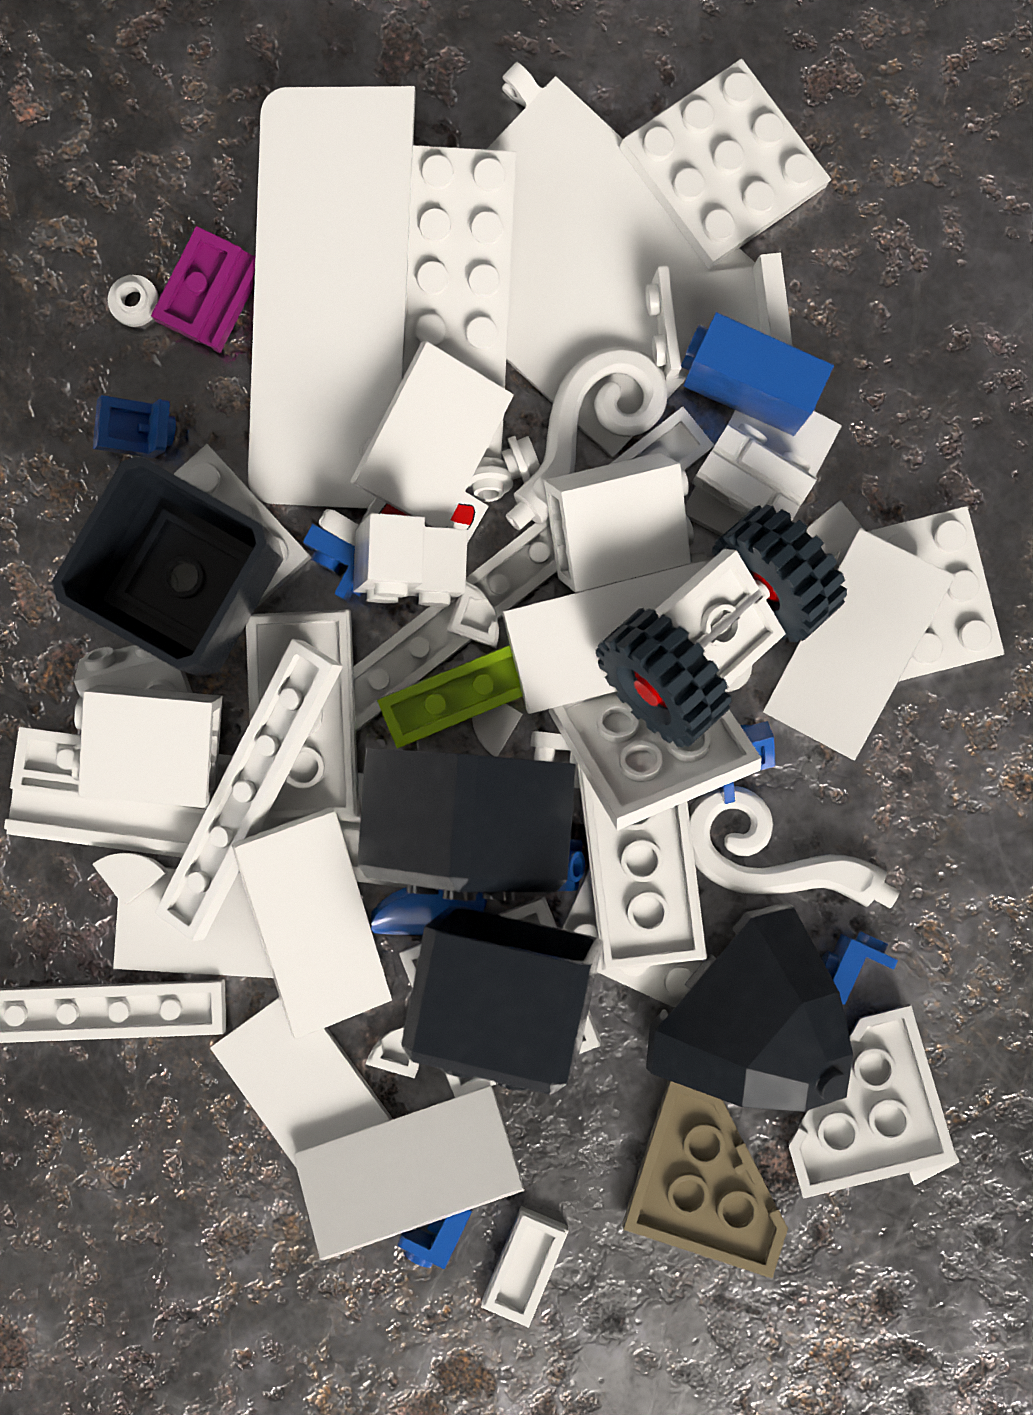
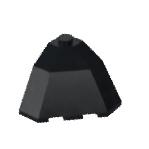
(758, 1021)

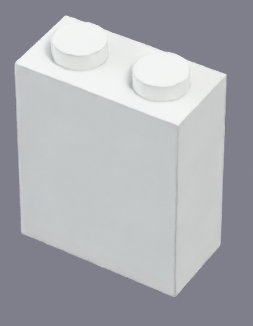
(619, 521)
(147, 745)

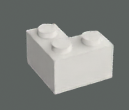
(405, 558)

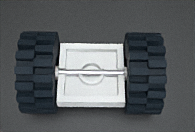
(684, 655)

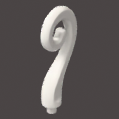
(563, 420)
(840, 873)

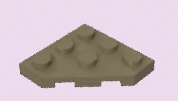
(704, 1187)

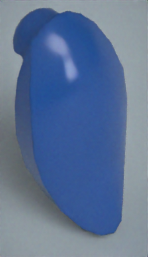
(409, 912)

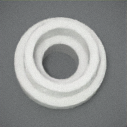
(140, 313)
(521, 458)
(490, 480)

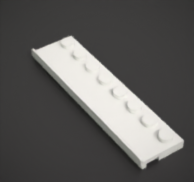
(49, 807)

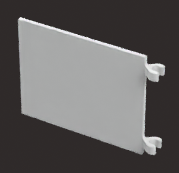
(575, 196)

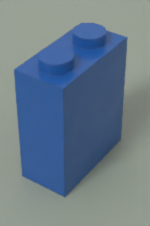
(755, 373)

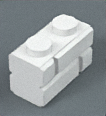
(750, 474)

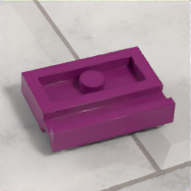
(207, 289)

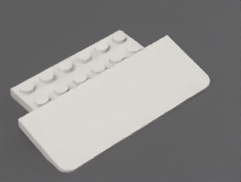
(357, 266)

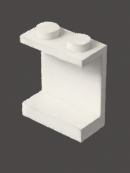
(684, 301)

